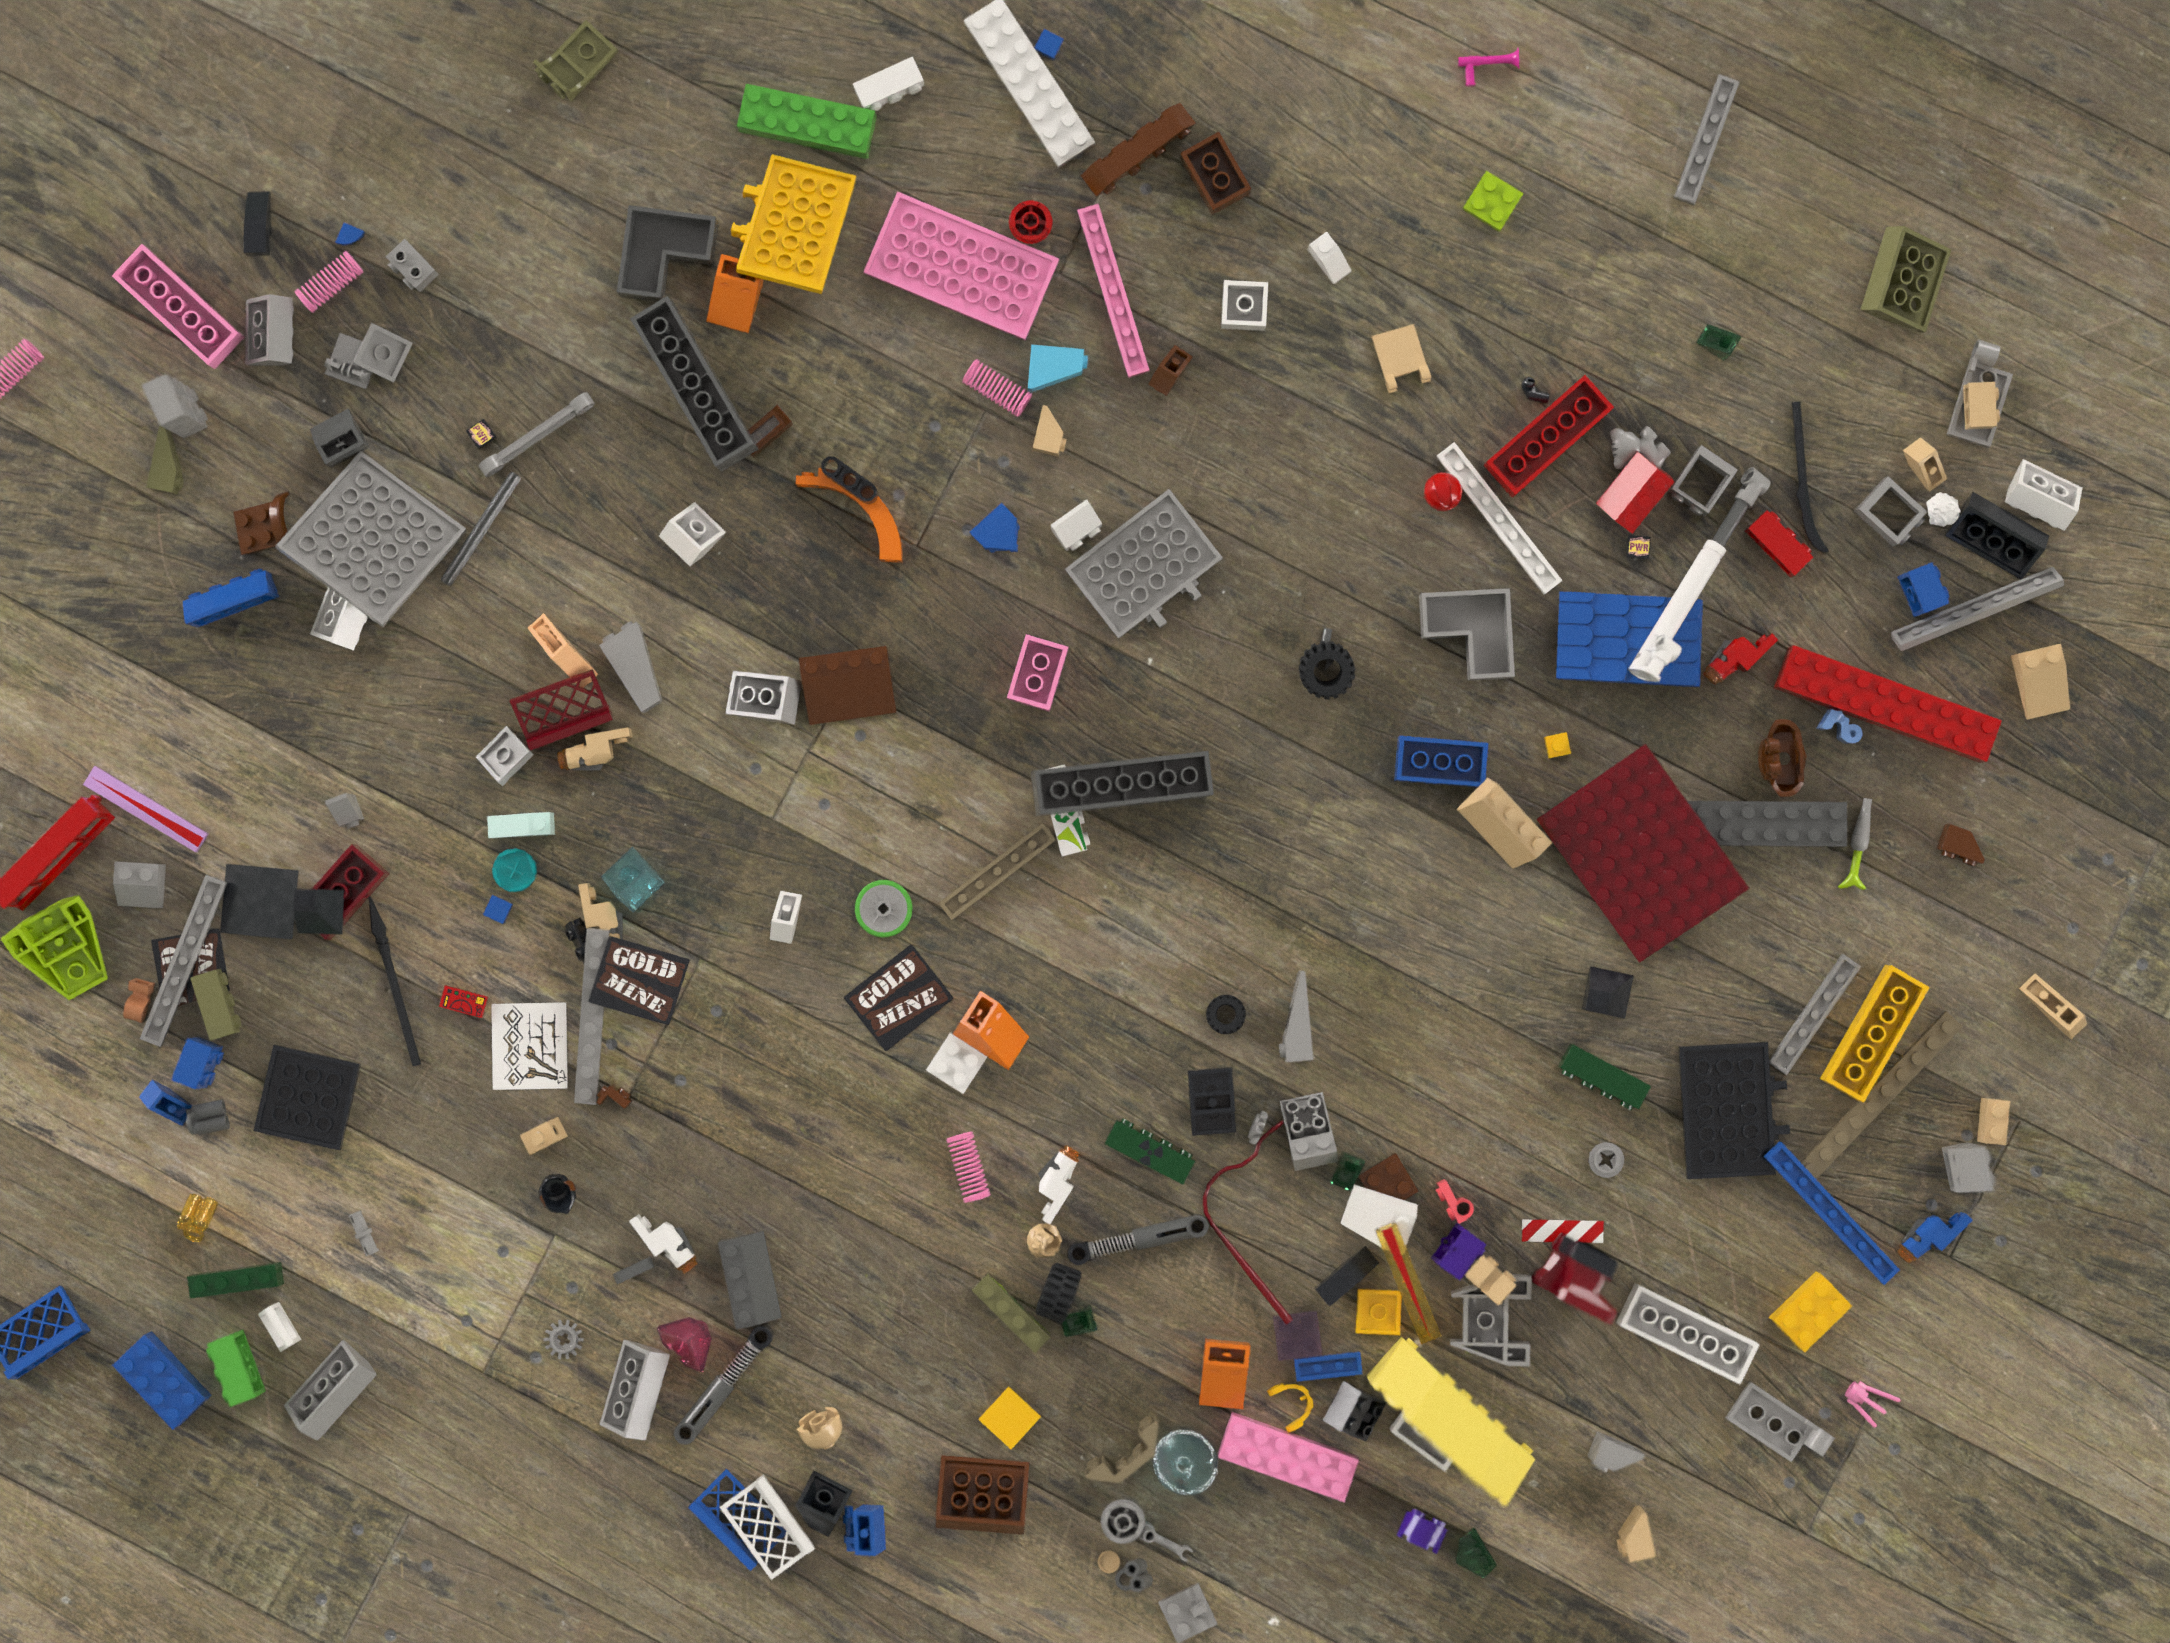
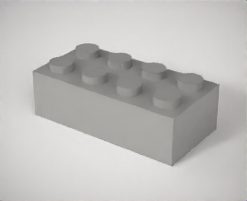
(175, 406)

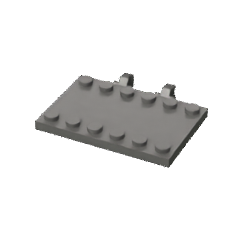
(1144, 565)

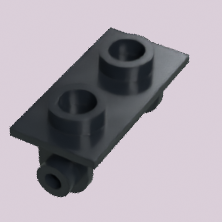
(577, 934)

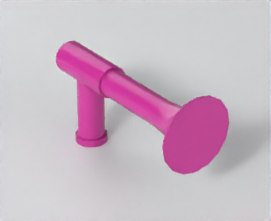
(1471, 61)

